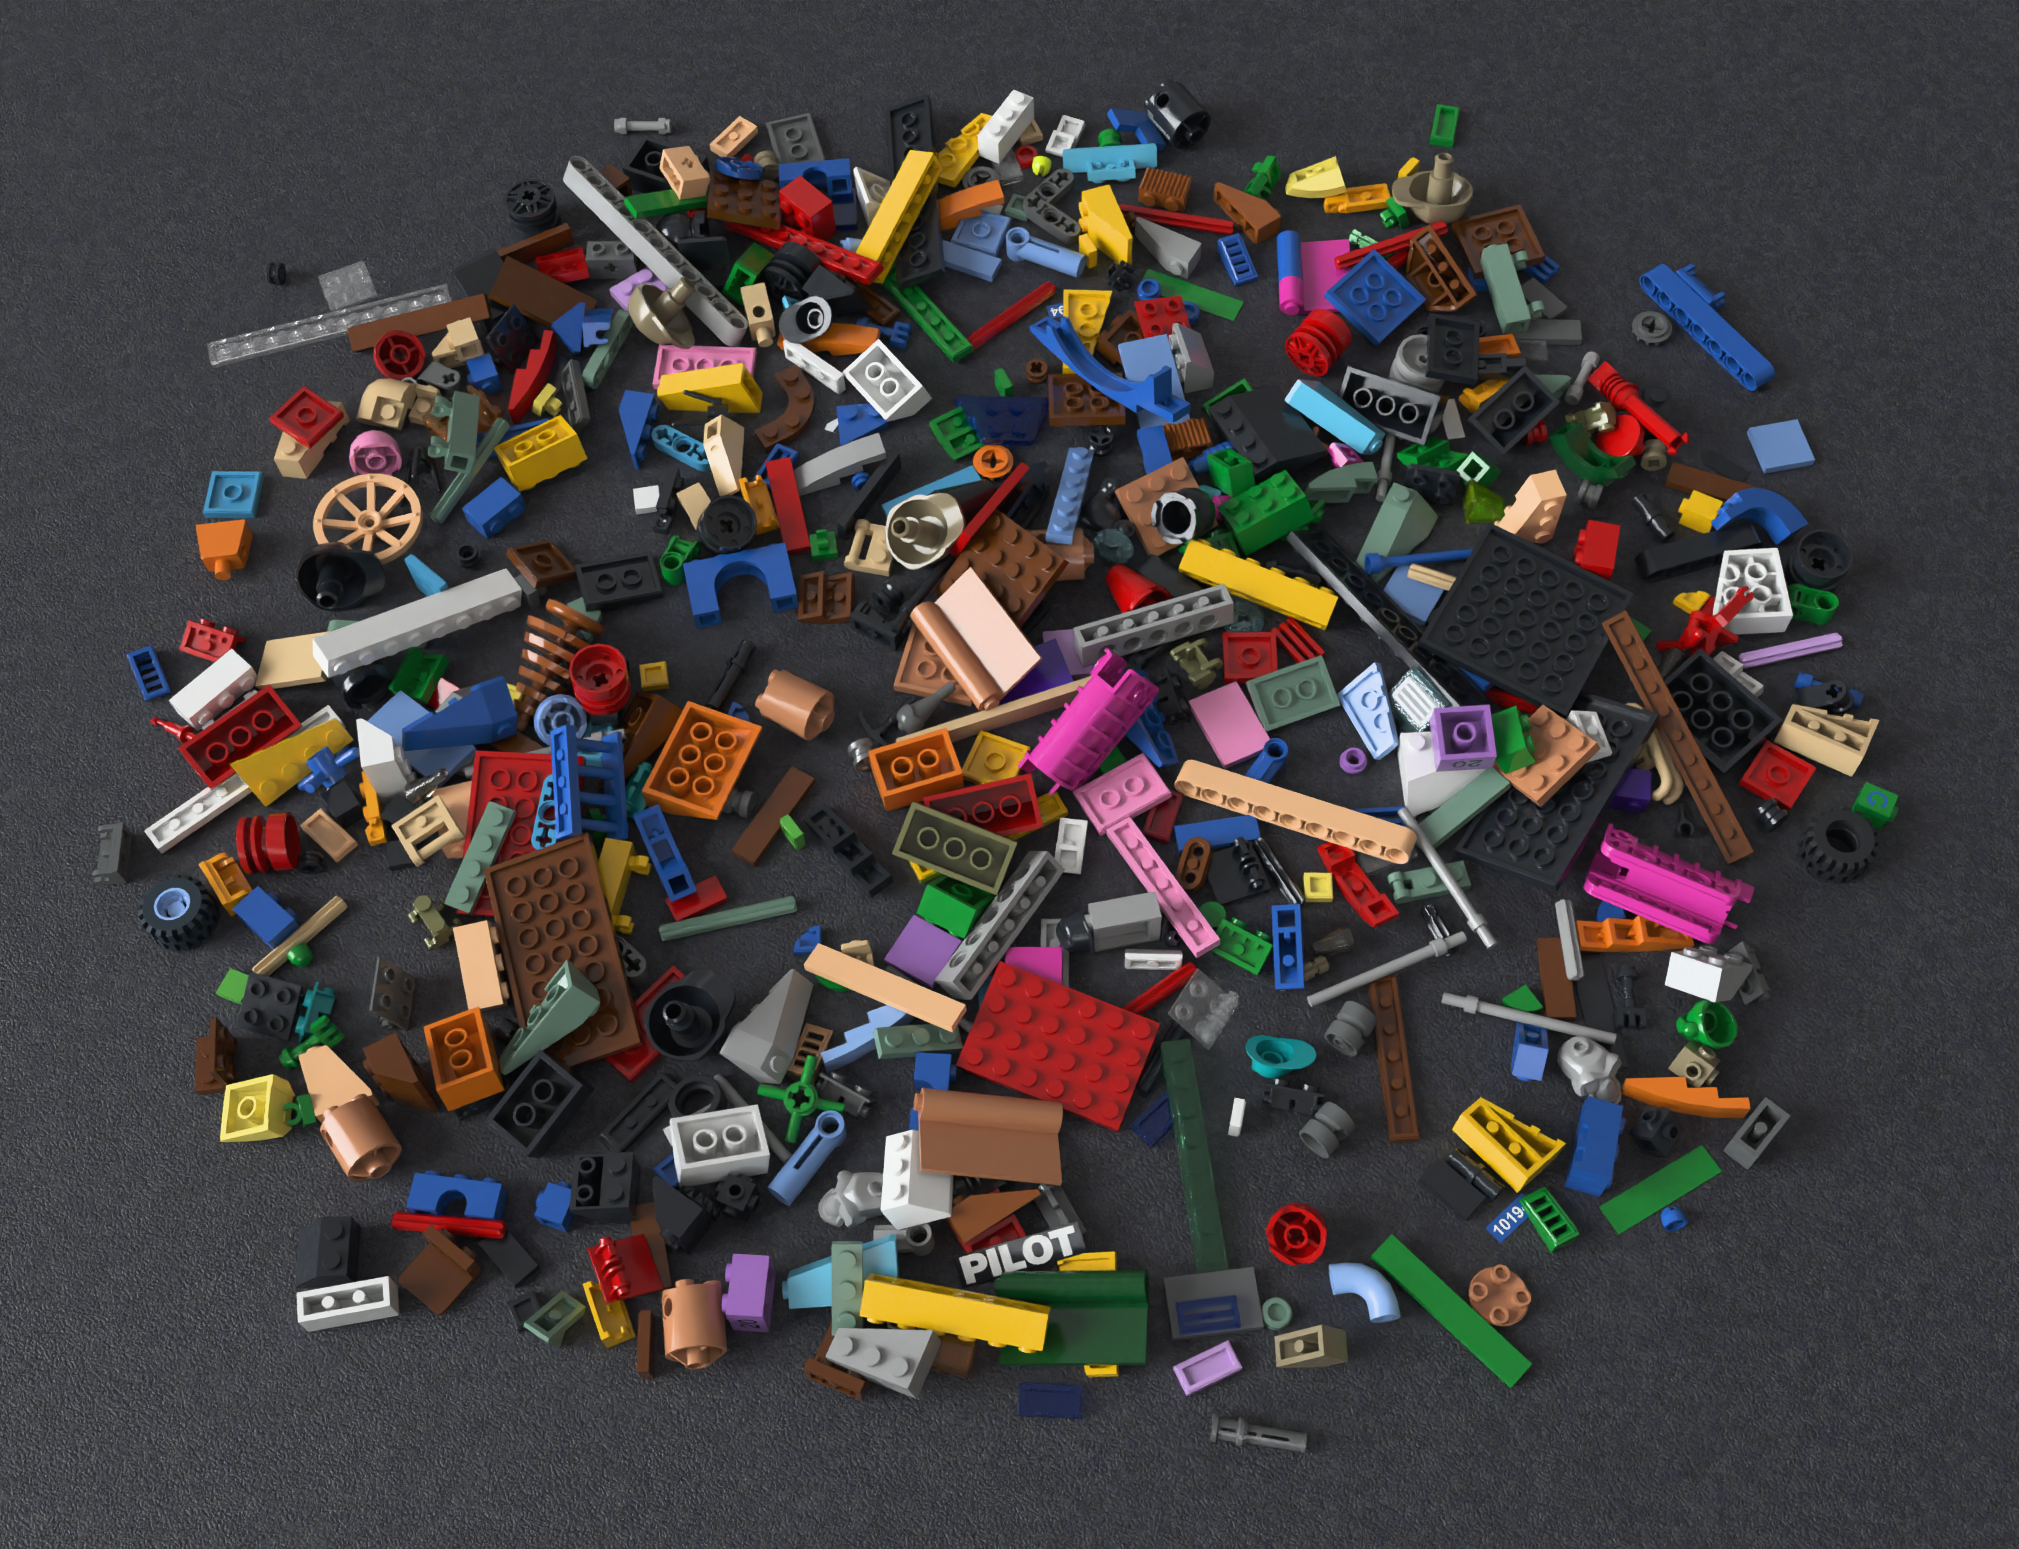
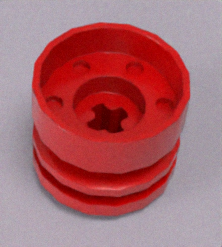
(1318, 342)
(600, 679)
(268, 843)

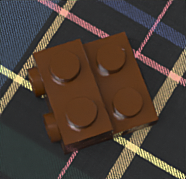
(1124, 329)

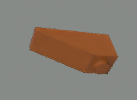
(1250, 213)
(982, 1211)

